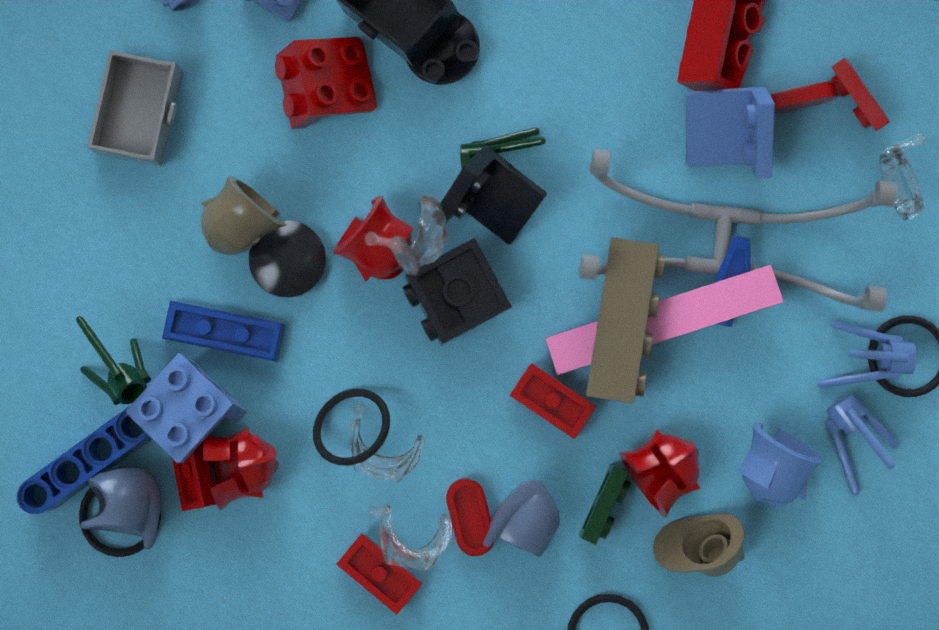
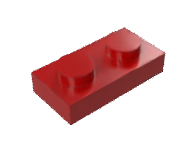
(868, 109)
(552, 401)
(194, 481)
(386, 582)

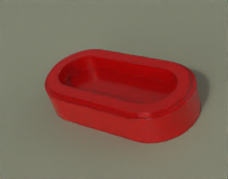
(803, 97)
(469, 516)

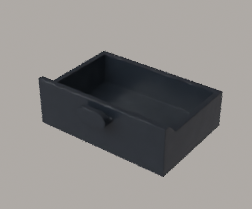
(402, 25)

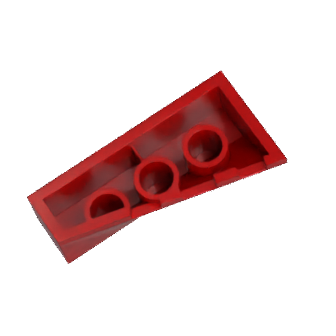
(719, 43)

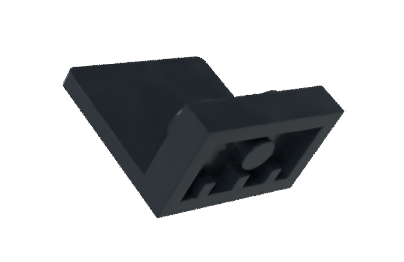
(493, 195)

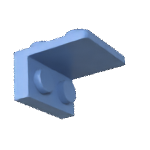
(730, 128)
(183, 408)

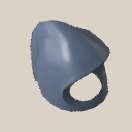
(127, 503)
(525, 518)

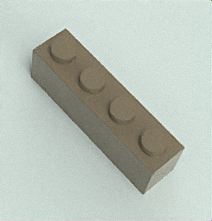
(623, 320)

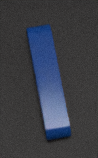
(87, 459)

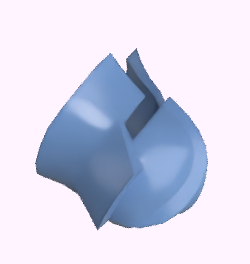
(778, 467)

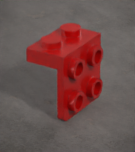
(324, 79)

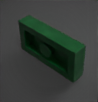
(598, 521)

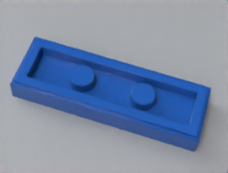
(223, 331)

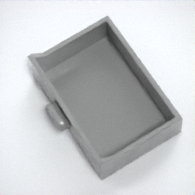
(135, 108)

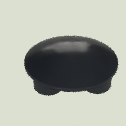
(451, 55)
(288, 260)

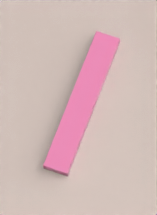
(678, 315)

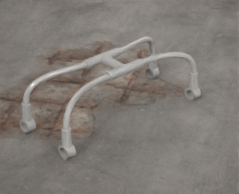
(873, 299)

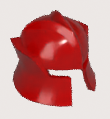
(377, 259)
(240, 464)
(663, 469)

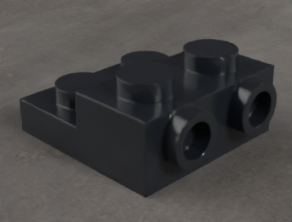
(456, 293)

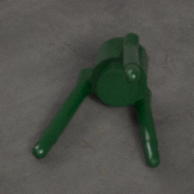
(501, 144)
(124, 381)

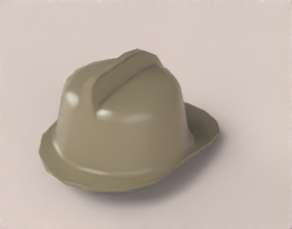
(701, 544)

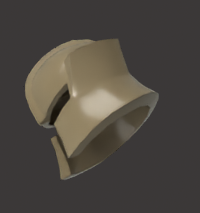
(237, 218)

